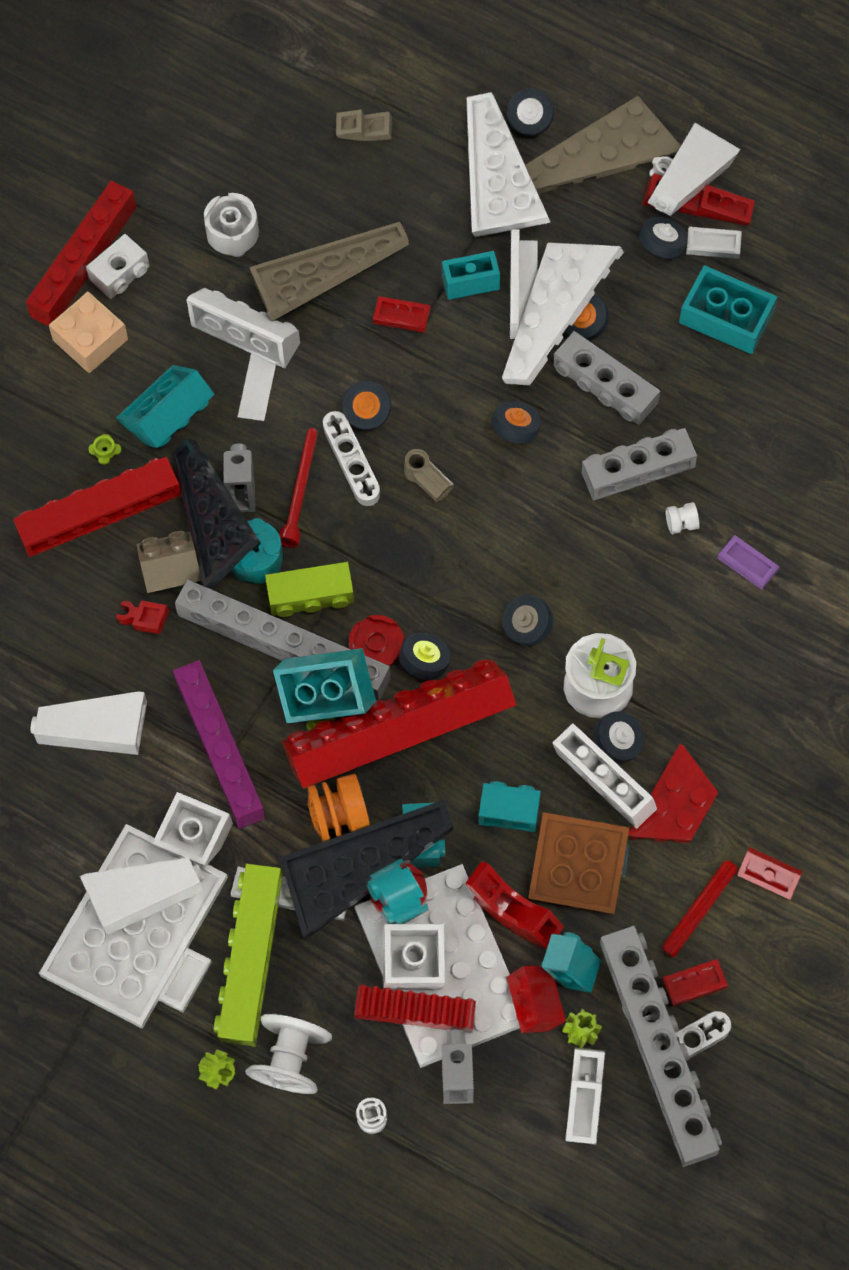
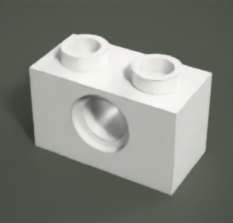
(124, 254)

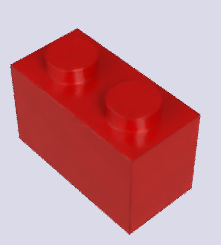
(535, 999)

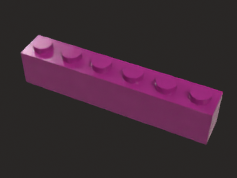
(219, 744)

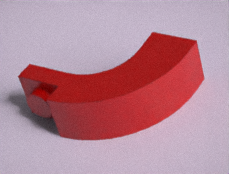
(511, 909)

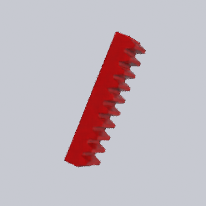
(415, 1008)

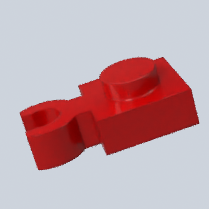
(147, 617)

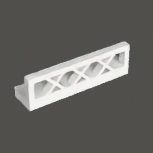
(522, 278)

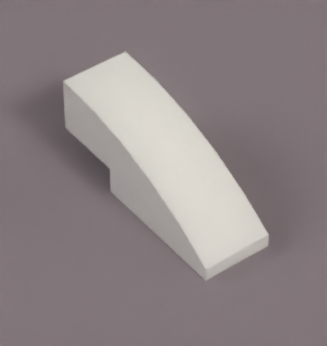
(585, 1095)

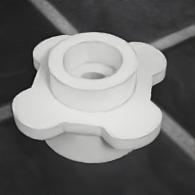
(660, 164)

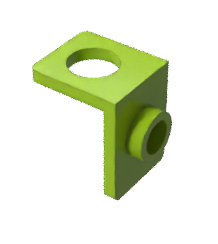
(599, 659)

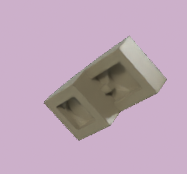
(370, 127)

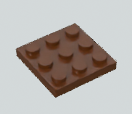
(578, 863)

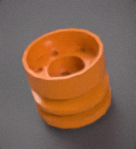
(338, 808)

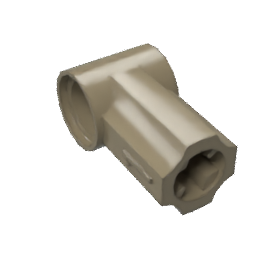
(428, 476)

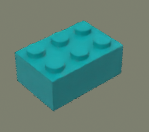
(728, 309)
(324, 685)

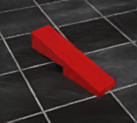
(710, 203)

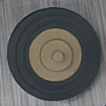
(527, 620)

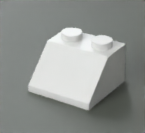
(193, 830)

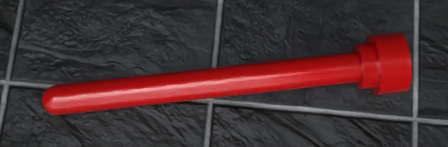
(290, 532)

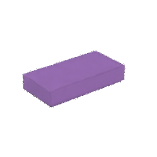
(748, 562)

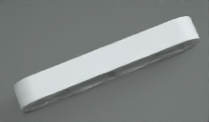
(350, 458)

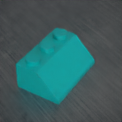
(166, 406)

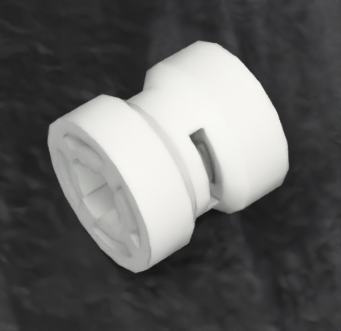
(682, 518)
(371, 1121)

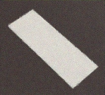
(256, 388)

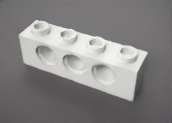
(604, 776)

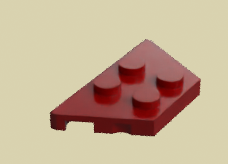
(681, 802)

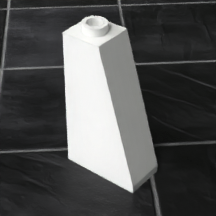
(696, 164)
(93, 724)
(140, 890)

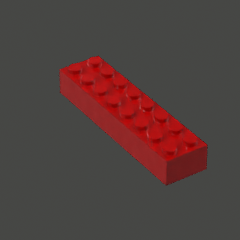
(398, 722)

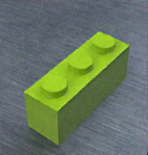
(310, 589)

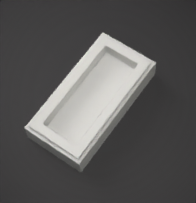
(714, 242)
(185, 980)

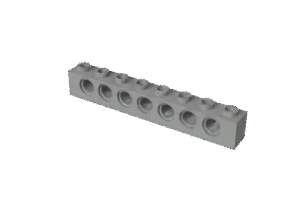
(262, 630)
(689, 1147)

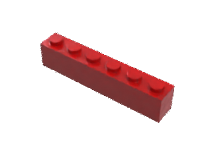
(89, 241)
(97, 506)

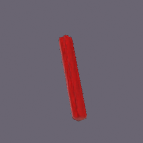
(699, 908)

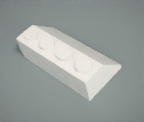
(243, 326)

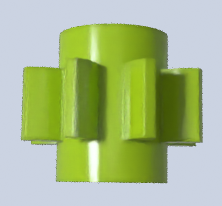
(581, 1028)
(216, 1069)

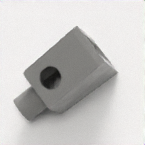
(238, 471)
(457, 1076)

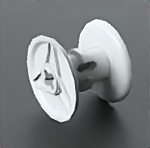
(591, 695)
(288, 1053)

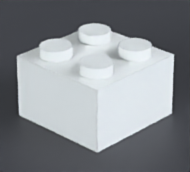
(413, 956)

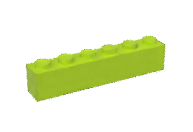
(249, 955)

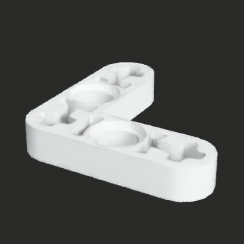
(706, 1022)

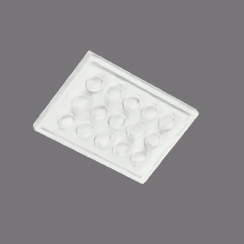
(471, 963)
(133, 964)

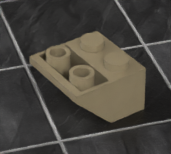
(168, 561)

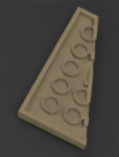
(606, 147)
(306, 274)

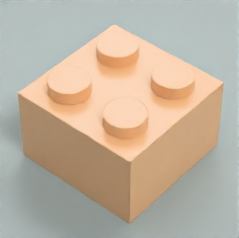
(88, 332)

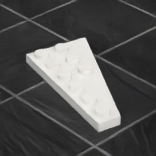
(499, 181)
(556, 300)

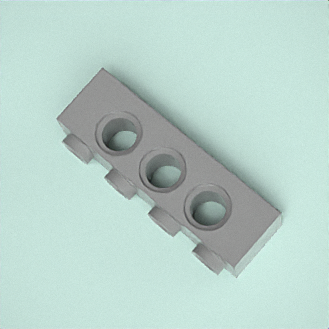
(601, 365)
(630, 475)

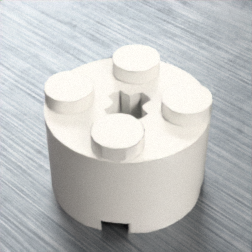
(231, 224)

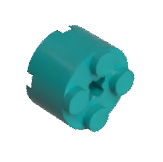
(267, 556)
(397, 893)

